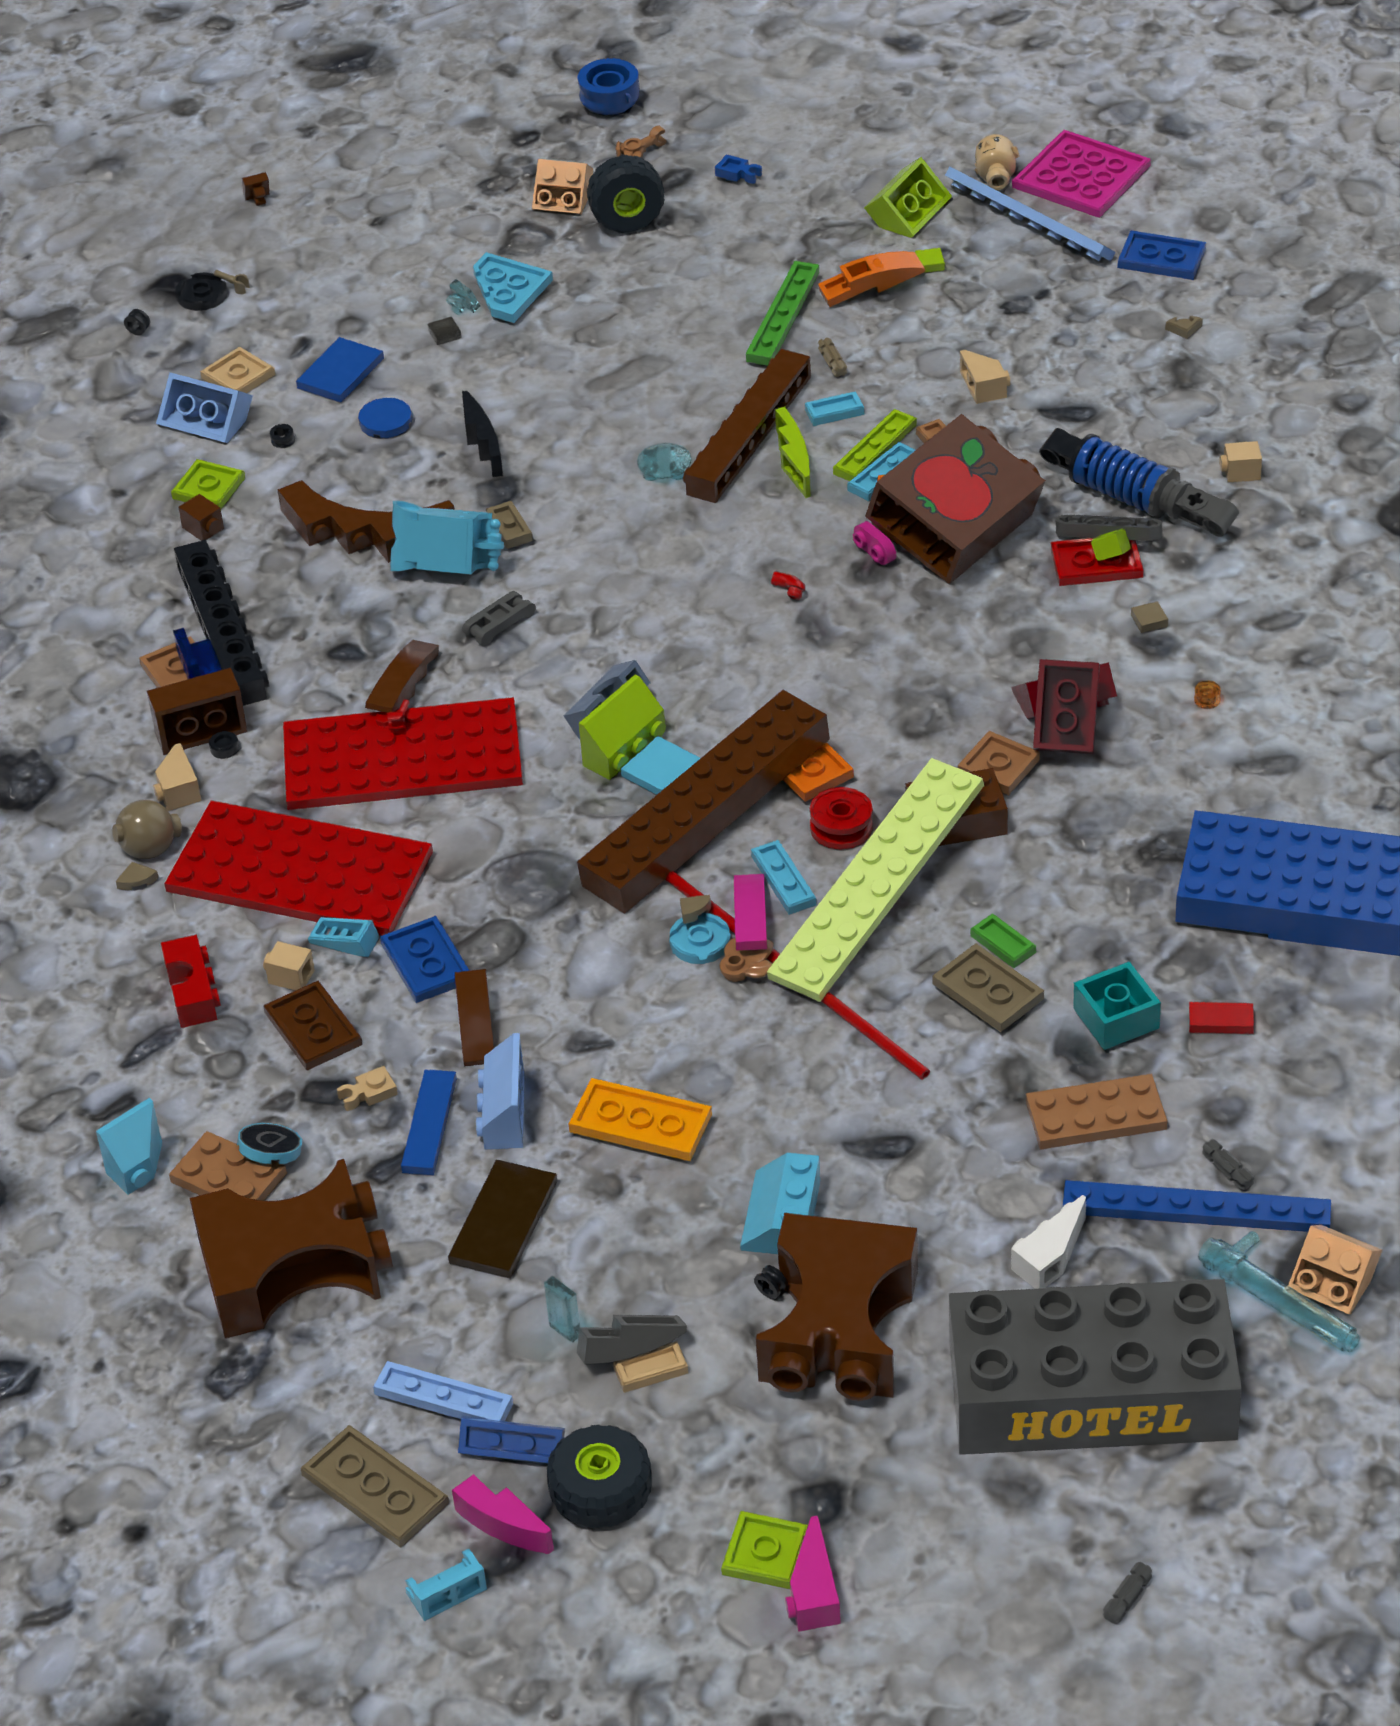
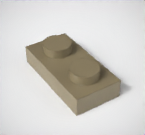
(513, 527)

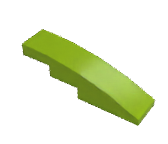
(793, 451)

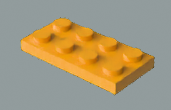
(640, 1119)

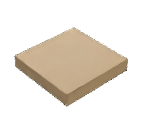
(238, 371)

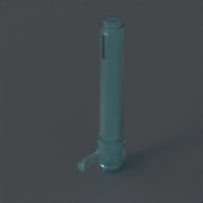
(1236, 1268)

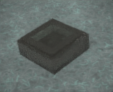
(444, 330)

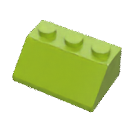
(908, 200)
(620, 728)

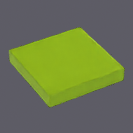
(210, 480)
(763, 1549)

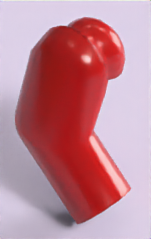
(793, 583)

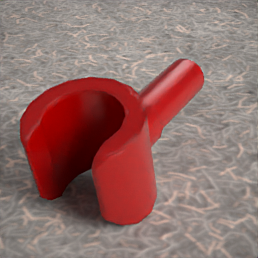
(397, 719)

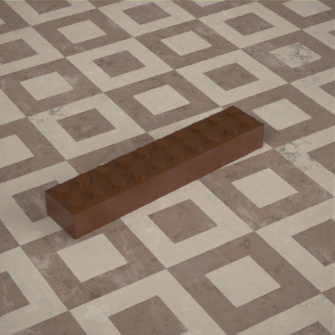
(703, 801)

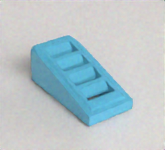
(360, 944)

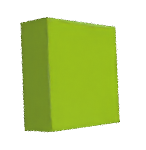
(931, 259)

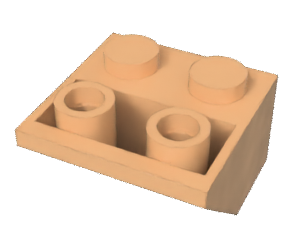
(561, 186)
(1334, 1268)

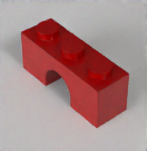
(194, 997)

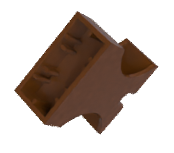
(278, 1249)
(844, 1285)

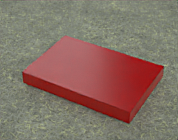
(1077, 563)

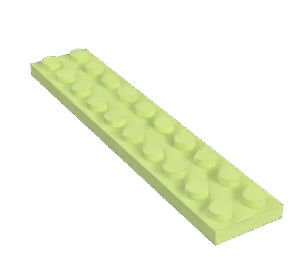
(875, 879)

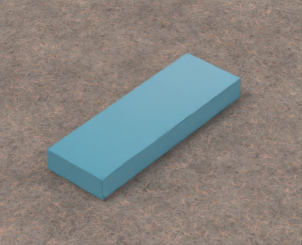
(865, 482)
(783, 877)

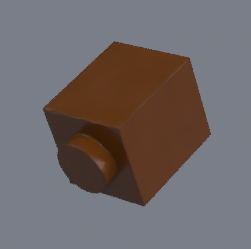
(201, 517)

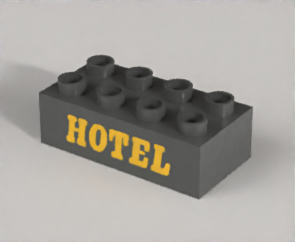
(1094, 1366)

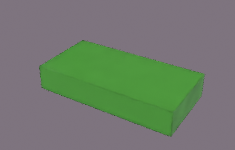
(1003, 940)

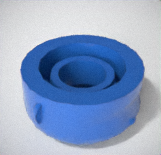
(608, 86)

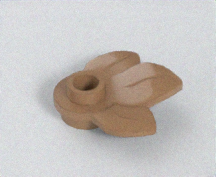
(744, 963)

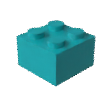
(1116, 1005)

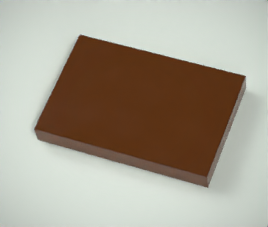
(312, 1025)

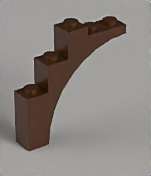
(353, 528)

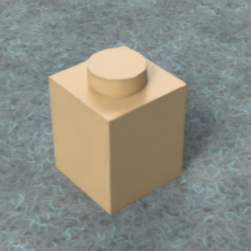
(1241, 461)
(289, 966)

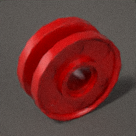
(841, 818)

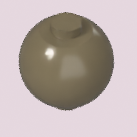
(146, 829)

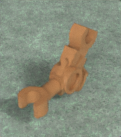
(637, 147)

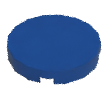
(385, 417)

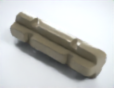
(832, 357)

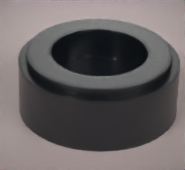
(223, 744)

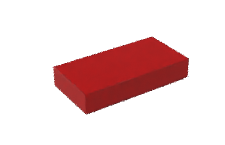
(1221, 1017)

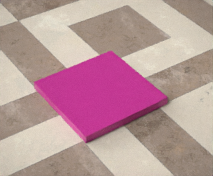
(1081, 173)

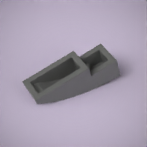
(628, 1337)

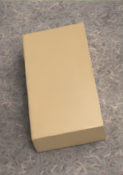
(651, 1367)

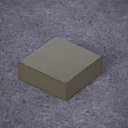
(1149, 617)

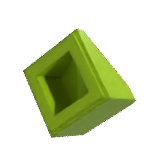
(1110, 544)

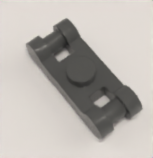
(498, 617)

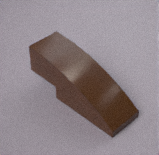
(474, 1016)

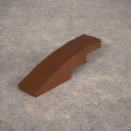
(401, 676)

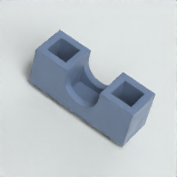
(602, 690)

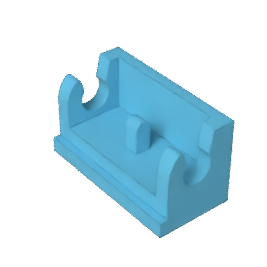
(447, 1587)

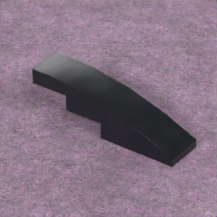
(481, 432)

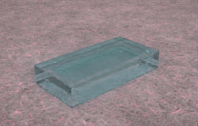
(562, 1309)

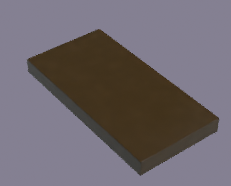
(503, 1218)

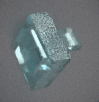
(461, 298)

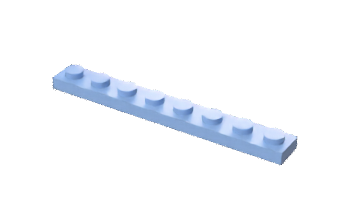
(1035, 218)

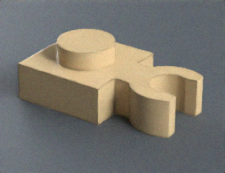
(369, 1087)

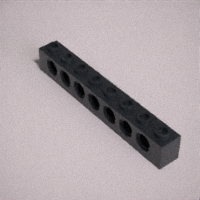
(220, 618)

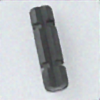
(1228, 1164)
(1127, 1592)

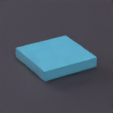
(658, 765)

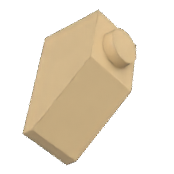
(983, 377)
(176, 780)

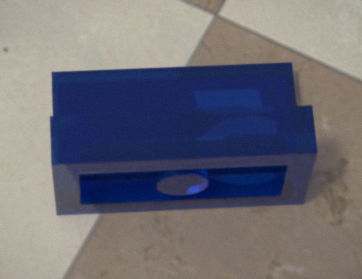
(196, 657)

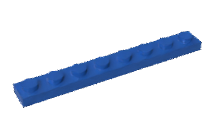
(1199, 1206)

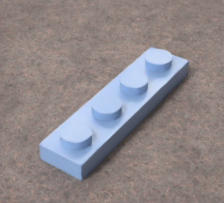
(441, 1393)

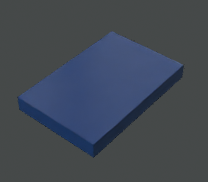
(1161, 255)
(340, 369)
(424, 958)

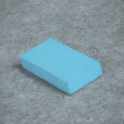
(834, 408)

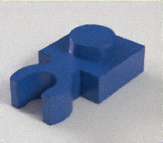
(734, 168)

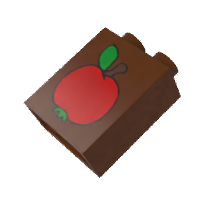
(955, 498)

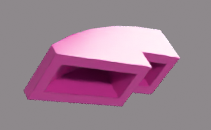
(501, 1516)

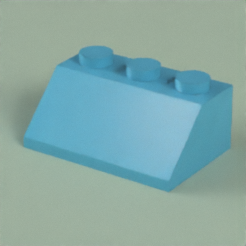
(778, 1188)

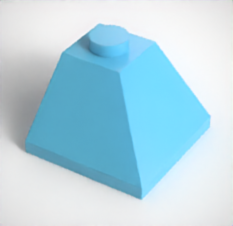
(131, 1147)

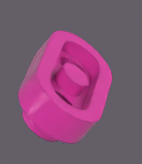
(874, 543)

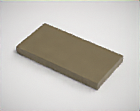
(375, 1486)

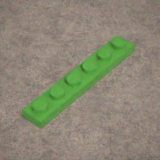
(782, 313)

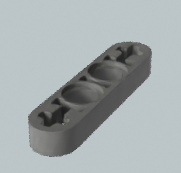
(1092, 526)

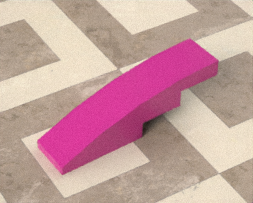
(750, 912)

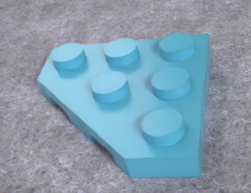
(509, 285)

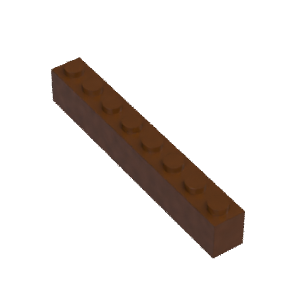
(747, 426)

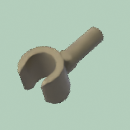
(240, 281)

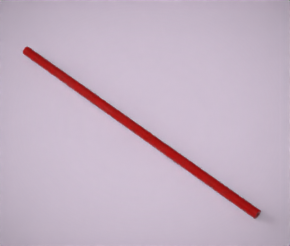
(829, 999)

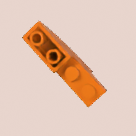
(872, 271)

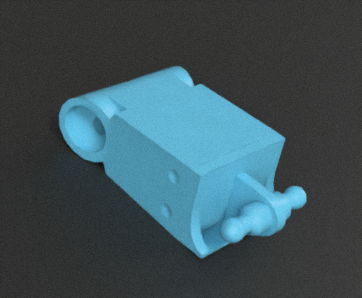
(444, 539)

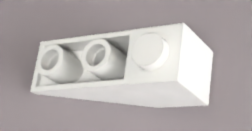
(1047, 1250)

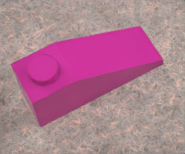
(812, 1585)

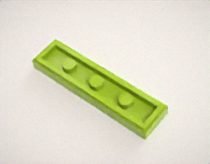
(875, 444)

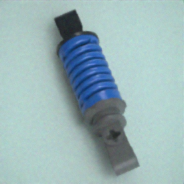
(1136, 481)

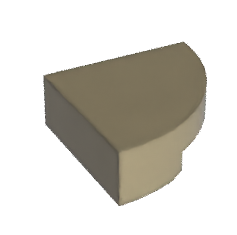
(1184, 327)
(135, 876)
(694, 906)

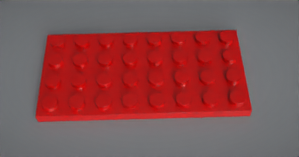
(436, 753)
(298, 866)

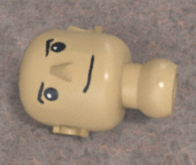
(996, 160)

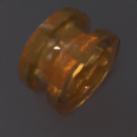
(1207, 694)

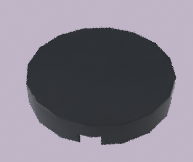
(201, 291)

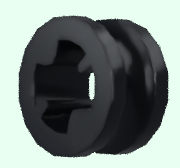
(142, 319)
(282, 430)
(770, 1282)

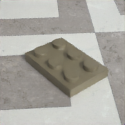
(988, 987)

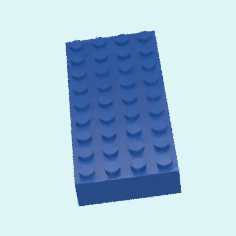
(1292, 882)

